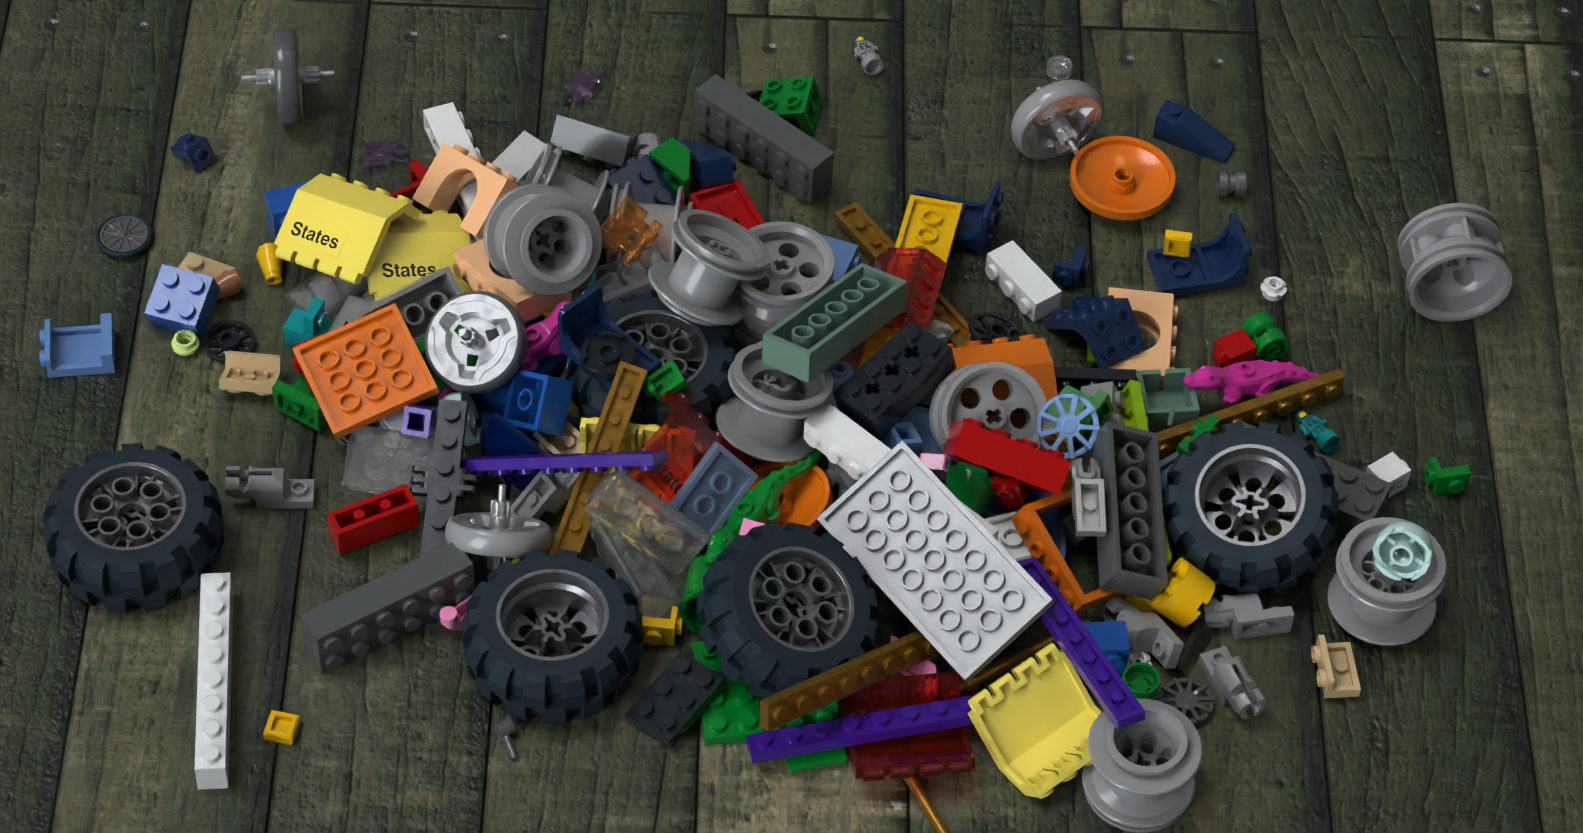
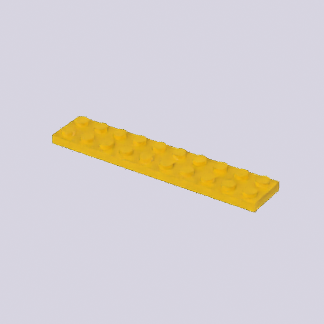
(928, 226)

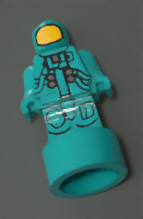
(1313, 426)

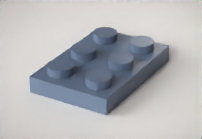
(714, 488)

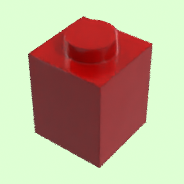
(1233, 349)

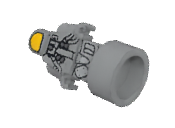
(870, 61)

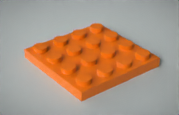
(365, 370)

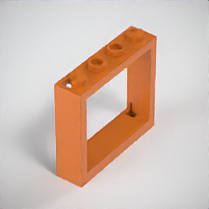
(1044, 549)

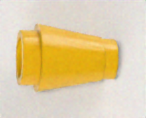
(269, 263)

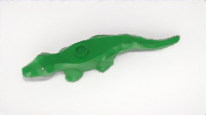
(759, 504)

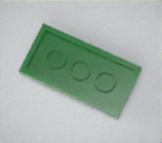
(733, 710)

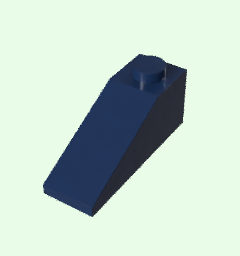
(1189, 131)
(710, 163)

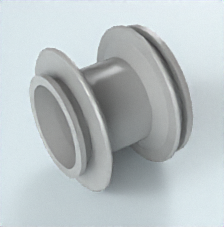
(547, 172)
(663, 213)
(513, 243)
(711, 264)
(770, 408)
(1375, 605)
(1155, 780)

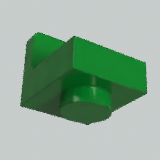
(665, 379)
(1446, 480)

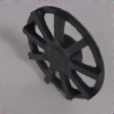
(991, 331)

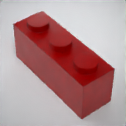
(373, 519)

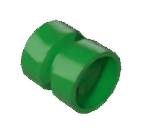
(1266, 335)
(1142, 680)

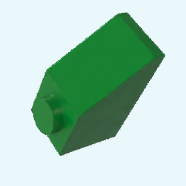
(673, 163)

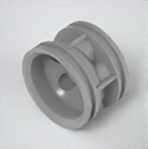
(1468, 258)
(797, 262)
(1023, 394)

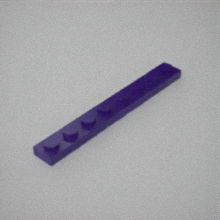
(572, 462)
(1085, 653)
(859, 729)

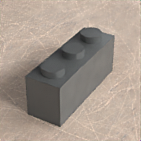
(593, 140)

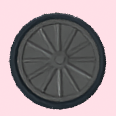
(124, 235)

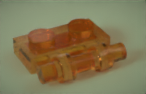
(622, 224)

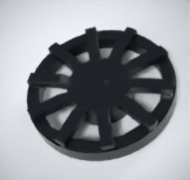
(228, 340)

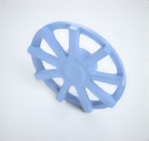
(1068, 424)

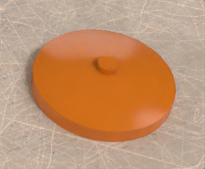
(1122, 178)
(802, 498)

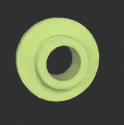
(185, 342)

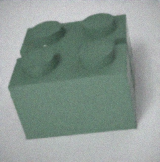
(1171, 405)

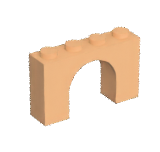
(452, 171)
(477, 271)
(1154, 316)

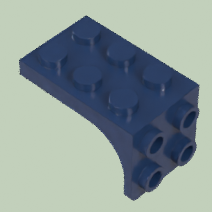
(646, 181)
(976, 220)
(1211, 264)
(587, 317)
(1104, 324)

